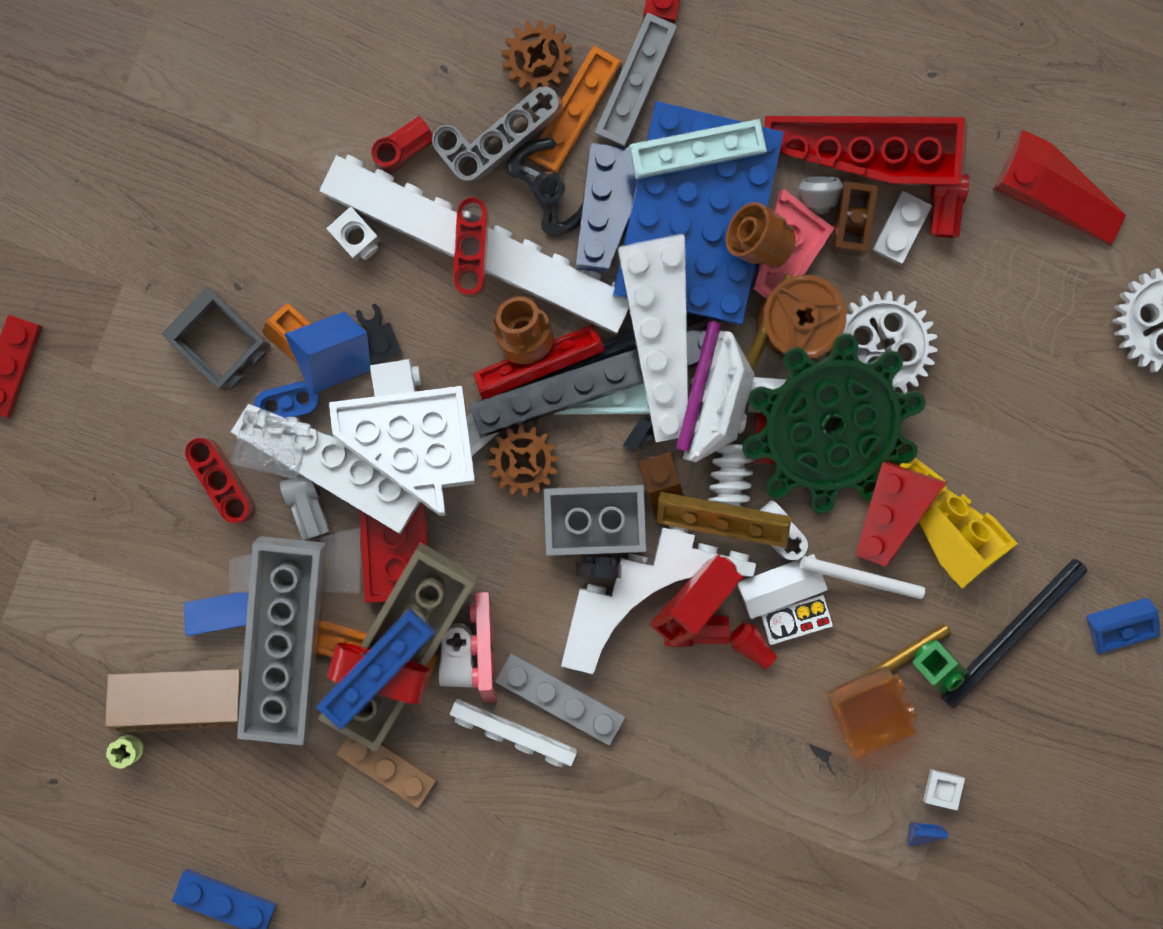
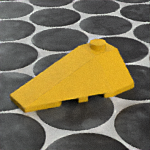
(960, 535)

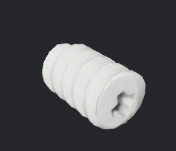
(731, 476)

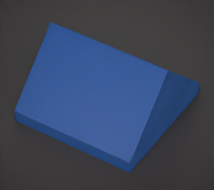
(330, 351)

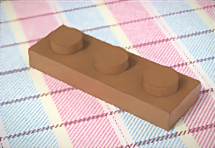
(389, 770)

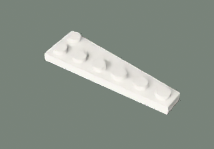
(657, 307)
(347, 476)

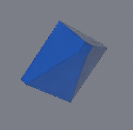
(924, 833)

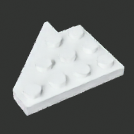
(410, 439)

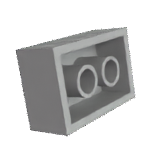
(594, 520)

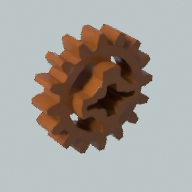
(525, 49)
(513, 472)

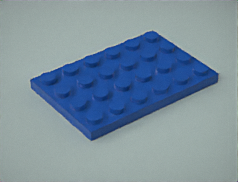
(700, 207)

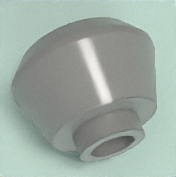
(820, 193)

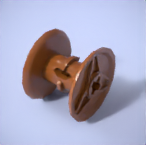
(821, 308)

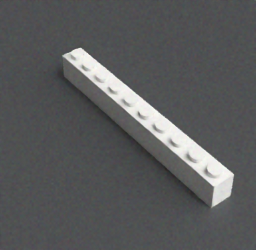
(507, 259)

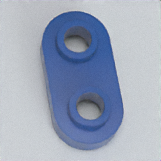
(288, 400)

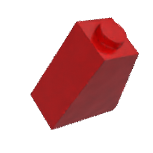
(697, 600)

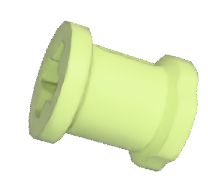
(115, 754)

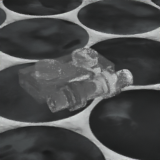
(268, 454)

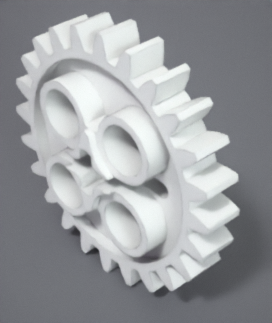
(1151, 296)
(910, 333)

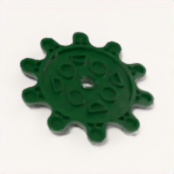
(867, 429)

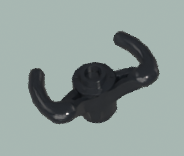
(547, 187)

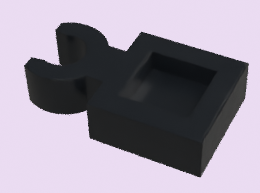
(381, 338)

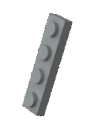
(635, 80)
(560, 698)

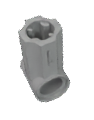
(303, 499)

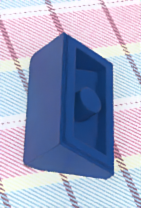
(215, 613)
(1124, 625)

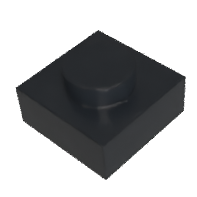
(639, 435)

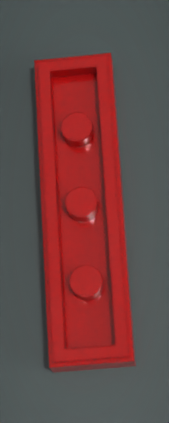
(564, 352)

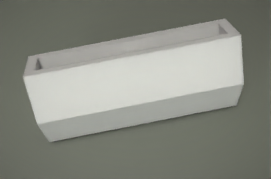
(779, 588)

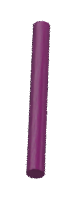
(698, 386)

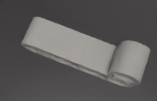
(501, 129)

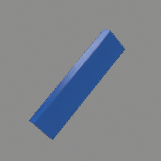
(375, 669)

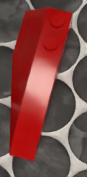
(879, 146)

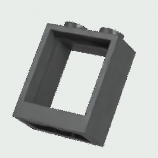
(192, 317)

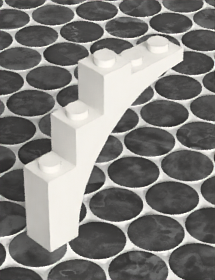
(599, 612)

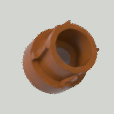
(760, 236)
(522, 331)

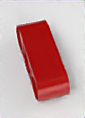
(471, 231)
(205, 473)
(406, 685)

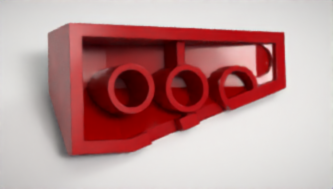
(1053, 185)

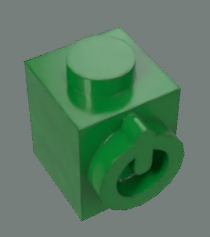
(939, 666)

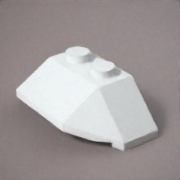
(723, 400)

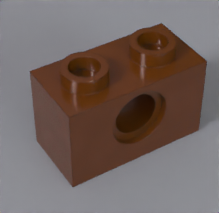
(854, 219)

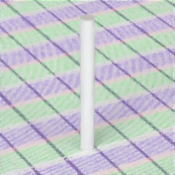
(862, 577)

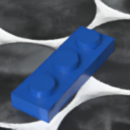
(223, 901)

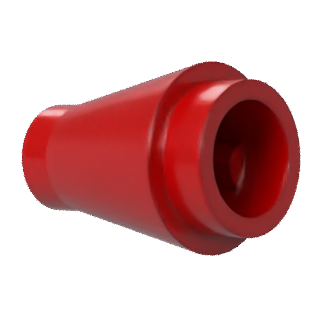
(752, 645)

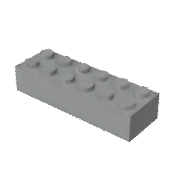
(281, 640)

